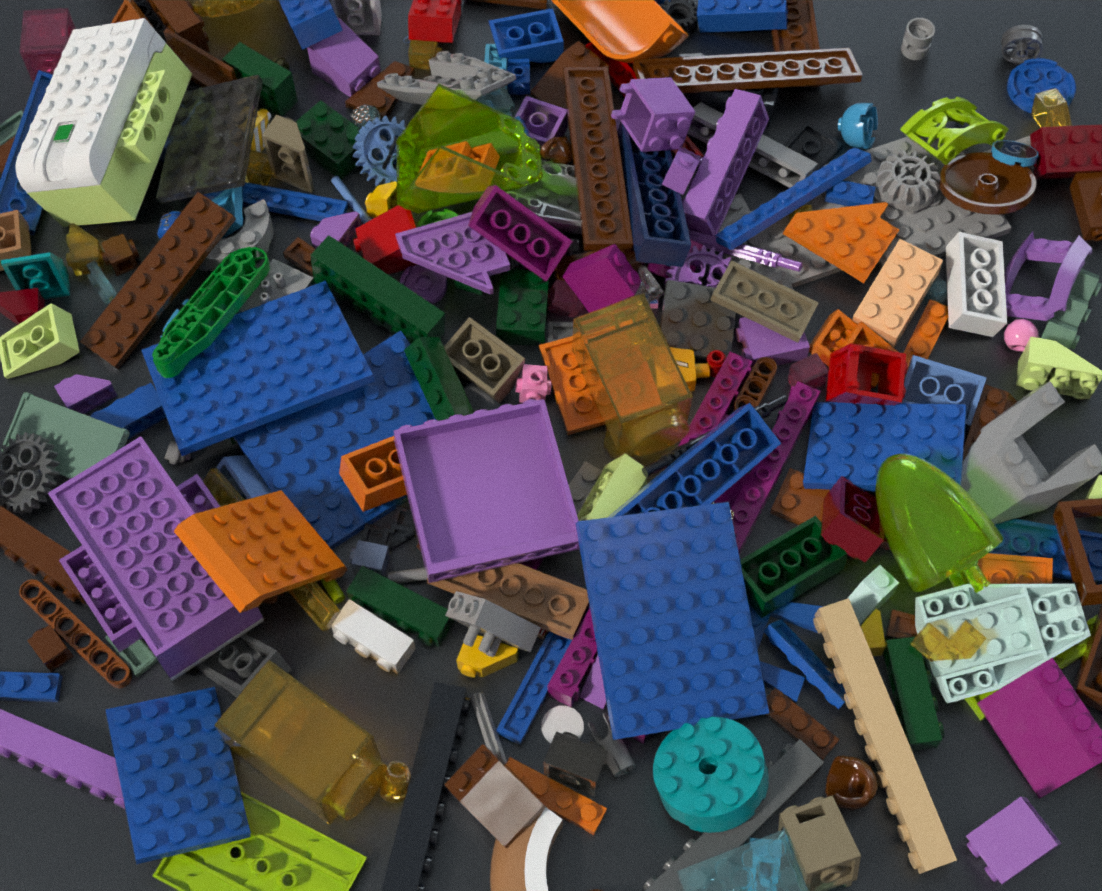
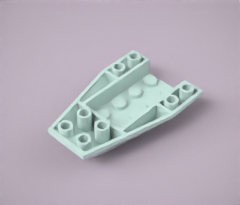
(1021, 630)

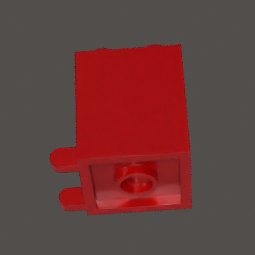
(852, 374)

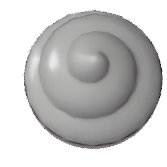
(174, 455)

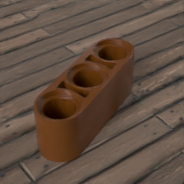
(758, 382)

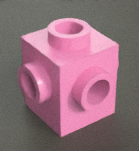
(533, 383)

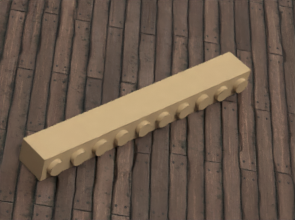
(884, 737)

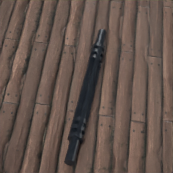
(667, 459)

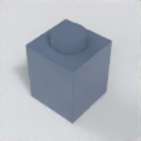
(371, 556)

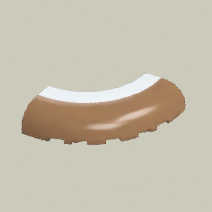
(526, 859)

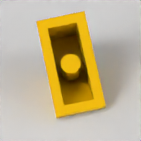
(381, 199)
(474, 662)

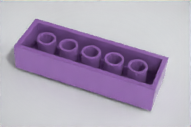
(725, 162)

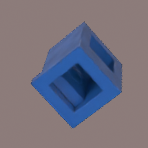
(521, 69)

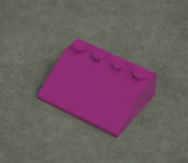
(1044, 727)

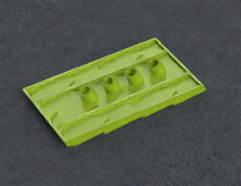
(274, 858)

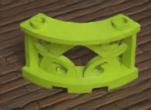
(954, 139)

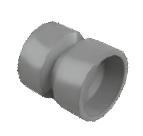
(917, 38)

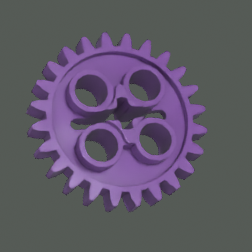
(700, 260)

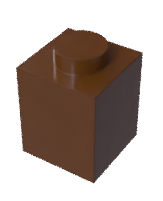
(50, 648)

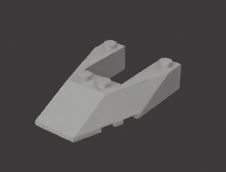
(1007, 474)

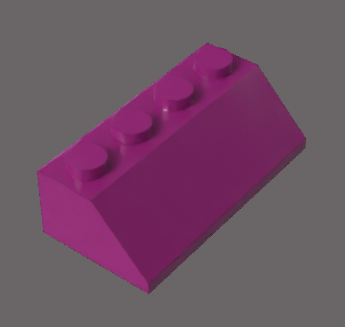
(518, 232)

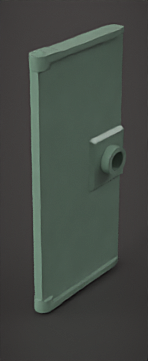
(76, 437)

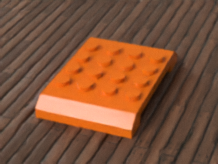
(258, 549)

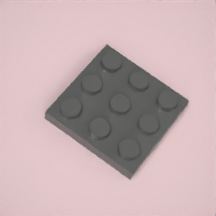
(694, 320)

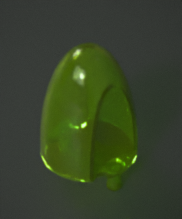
(932, 524)

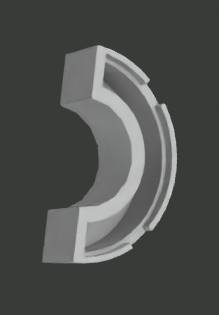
(255, 233)

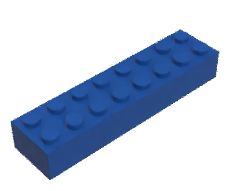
(707, 466)

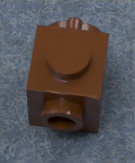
(120, 254)

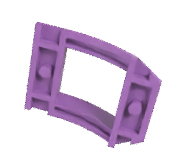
(1072, 258)

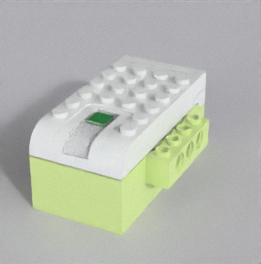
(102, 124)

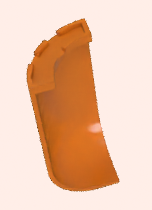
(625, 27)

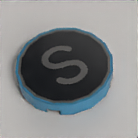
(1011, 152)

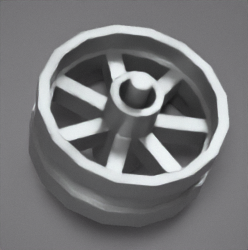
(1019, 44)

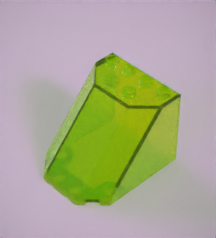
(453, 177)

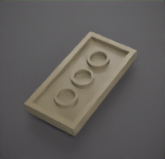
(764, 301)

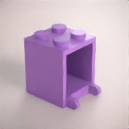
(655, 113)

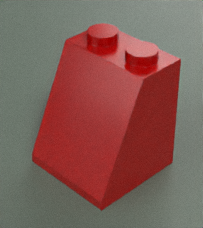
(378, 240)

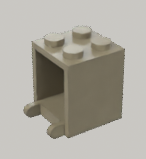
(821, 844)

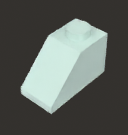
(872, 593)

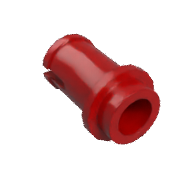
(715, 361)

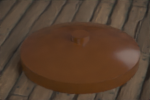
(987, 185)

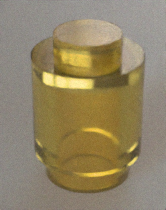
(395, 782)

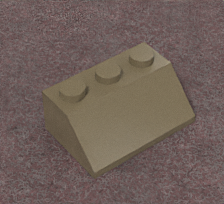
(287, 153)
(484, 360)

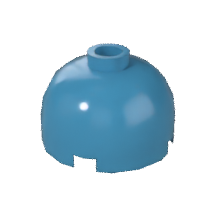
(858, 124)

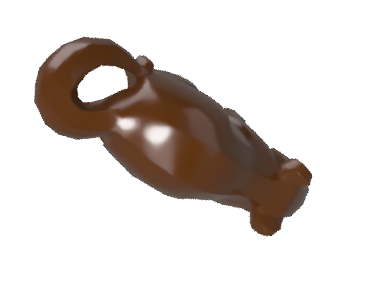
(558, 151)

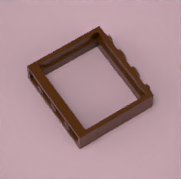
(1073, 548)

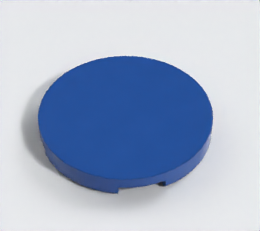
(1038, 76)

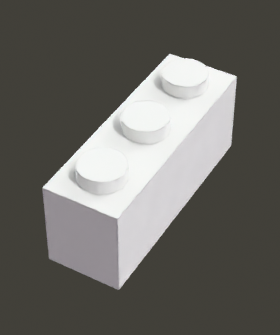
(373, 637)

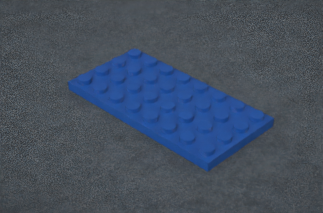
(306, 447)

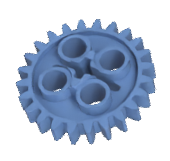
(370, 143)

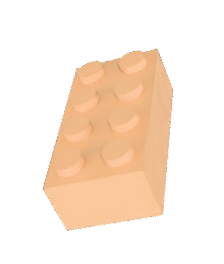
(898, 291)

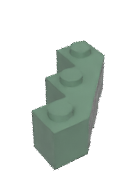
(1065, 324)

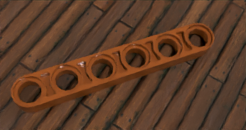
(72, 635)

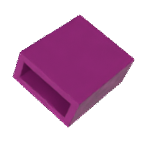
(602, 278)

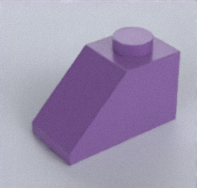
(339, 227)
(84, 392)

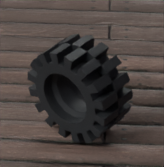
(685, 9)

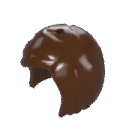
(851, 782)

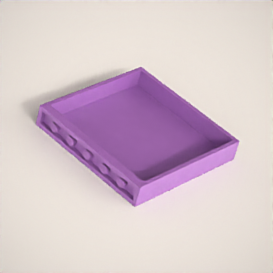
(487, 489)

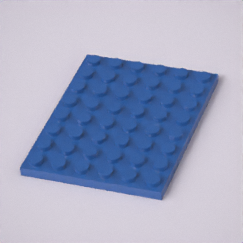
(262, 369)
(671, 619)

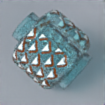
(363, 114)

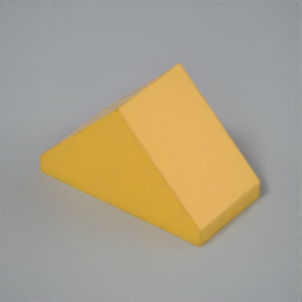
(874, 634)

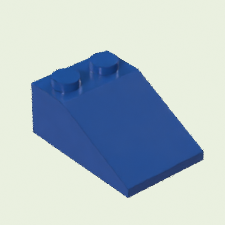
(528, 36)

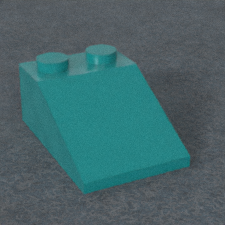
(39, 271)

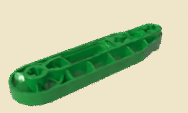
(210, 309)

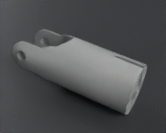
(619, 758)

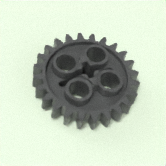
(26, 472)

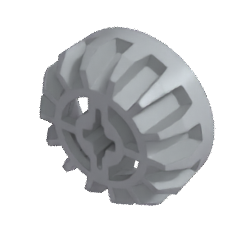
(907, 189)

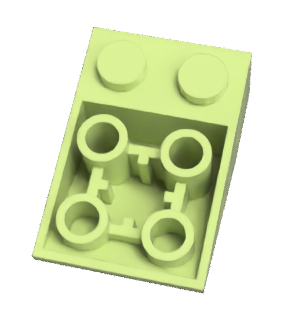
(1051, 362)

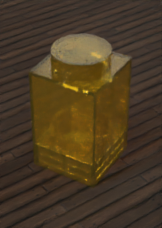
(632, 376)
(303, 745)

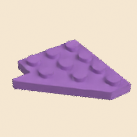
(454, 251)

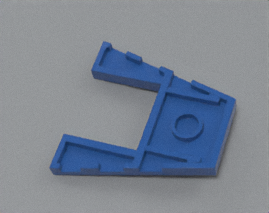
(796, 614)

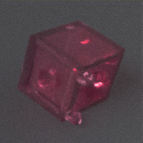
(44, 38)

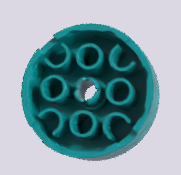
(716, 799)

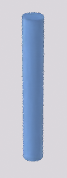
(347, 195)

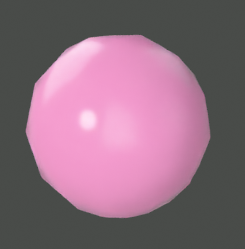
(1018, 334)

